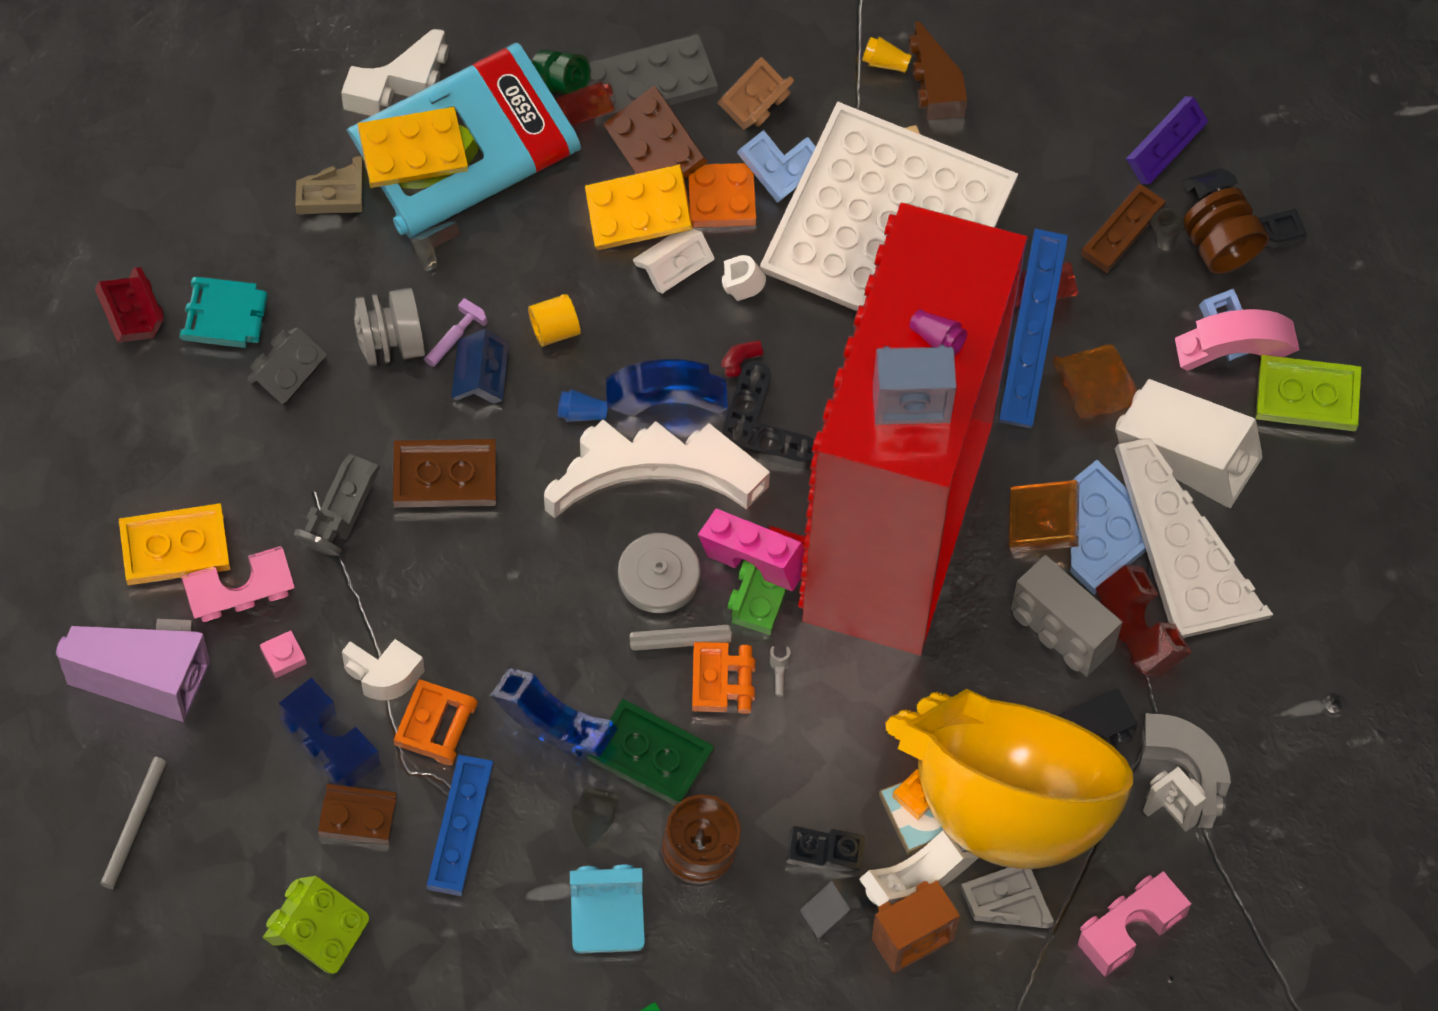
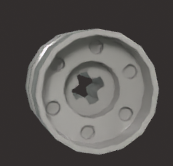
(389, 327)

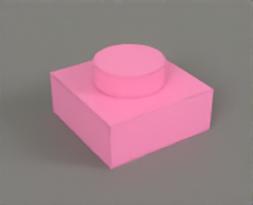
(283, 654)

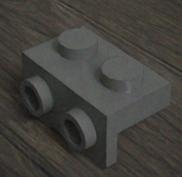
(287, 363)

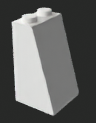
(1200, 440)

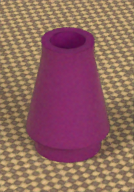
(939, 330)

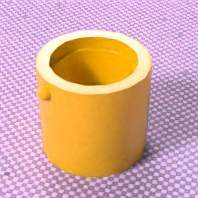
(554, 320)

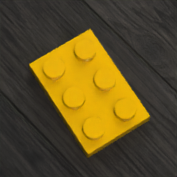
(412, 147)
(638, 207)
(173, 543)

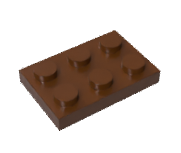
(654, 136)
(444, 473)

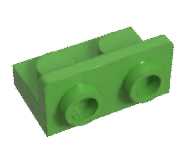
(756, 602)

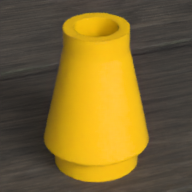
(885, 55)

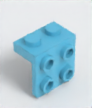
(607, 909)

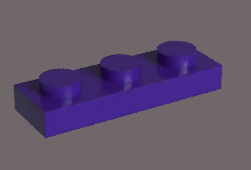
(1167, 140)

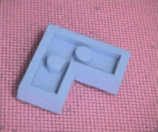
(776, 171)

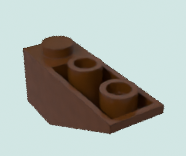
(940, 79)

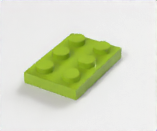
(1308, 393)

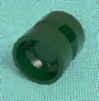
(562, 71)

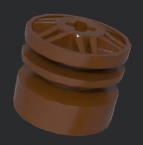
(1225, 230)
(708, 821)

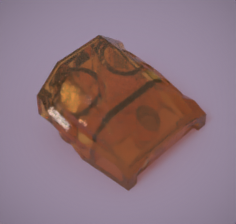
(1096, 381)

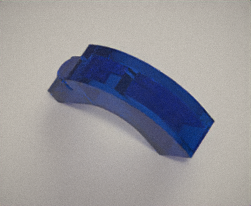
(665, 381)
(548, 718)

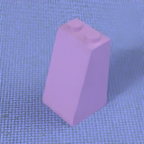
(136, 666)

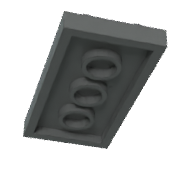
(675, 67)

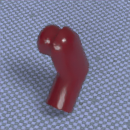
(739, 353)

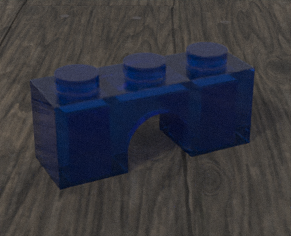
(346, 756)

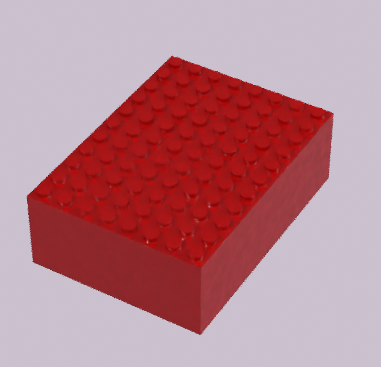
(897, 493)

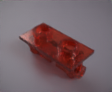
(586, 102)

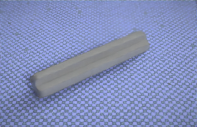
(679, 637)

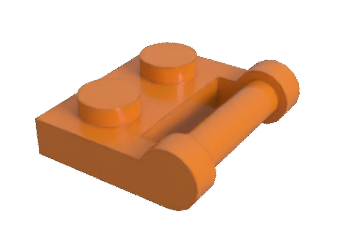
(425, 716)

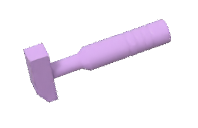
(454, 334)

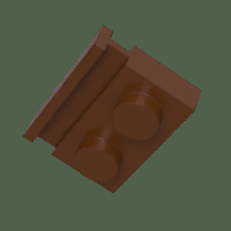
(357, 814)

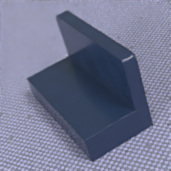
(480, 366)

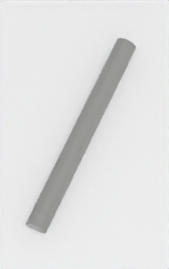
(133, 823)

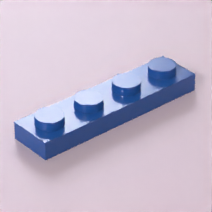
(460, 825)

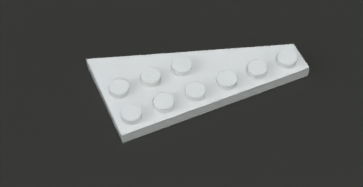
(1188, 559)

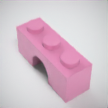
(268, 577)
(1154, 902)

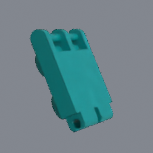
(226, 314)

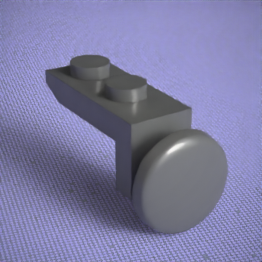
(339, 507)

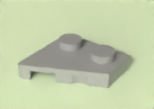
(1007, 898)

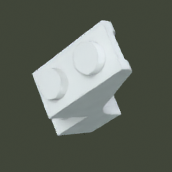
(416, 69)

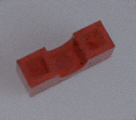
(1152, 648)

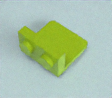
(317, 923)

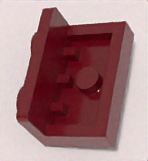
(130, 307)

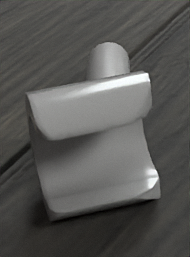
(779, 666)

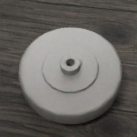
(659, 572)

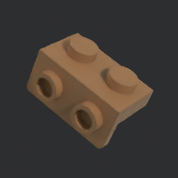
(754, 94)

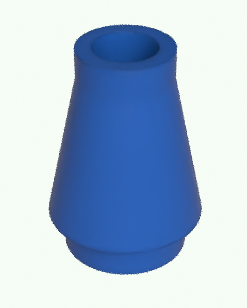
(581, 407)

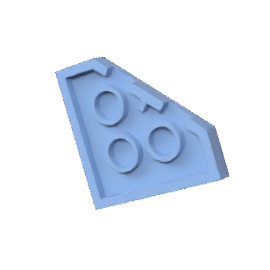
(1106, 528)

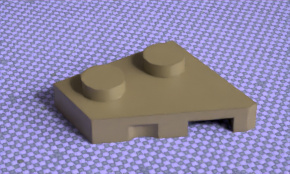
(331, 190)

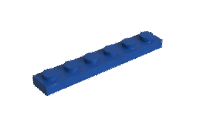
(1033, 328)

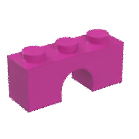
(773, 554)

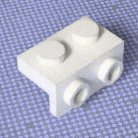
(1178, 795)

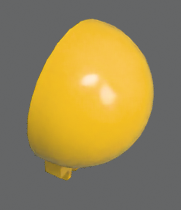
(1013, 778)

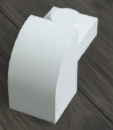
(387, 676)

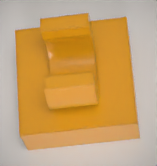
(911, 796)

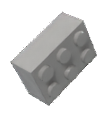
(1065, 616)

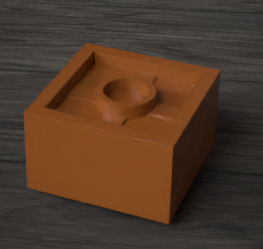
(915, 926)

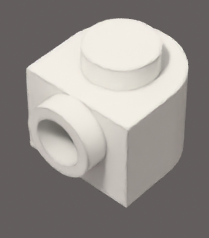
(742, 277)

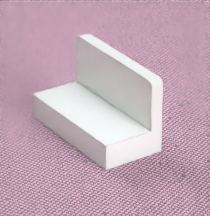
(675, 258)

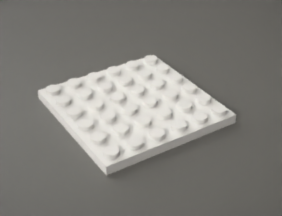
(852, 188)

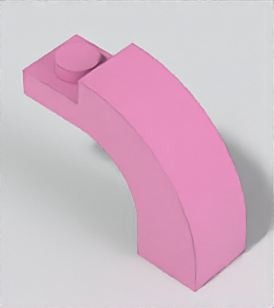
(1237, 332)

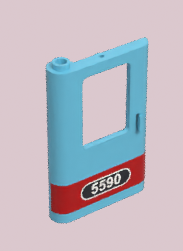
(508, 118)

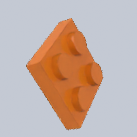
(722, 196)

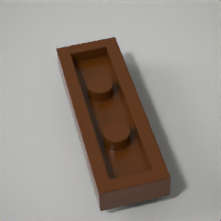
(1122, 228)

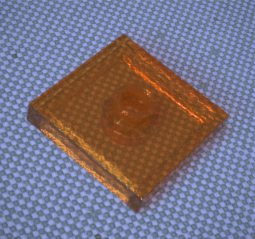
(1044, 516)

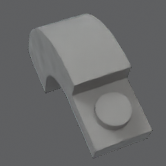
(1194, 750)

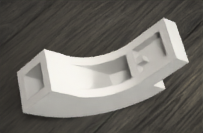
(938, 861)

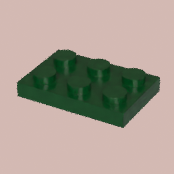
(653, 753)

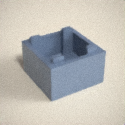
(914, 385)

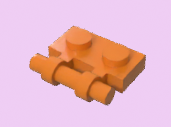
(711, 678)

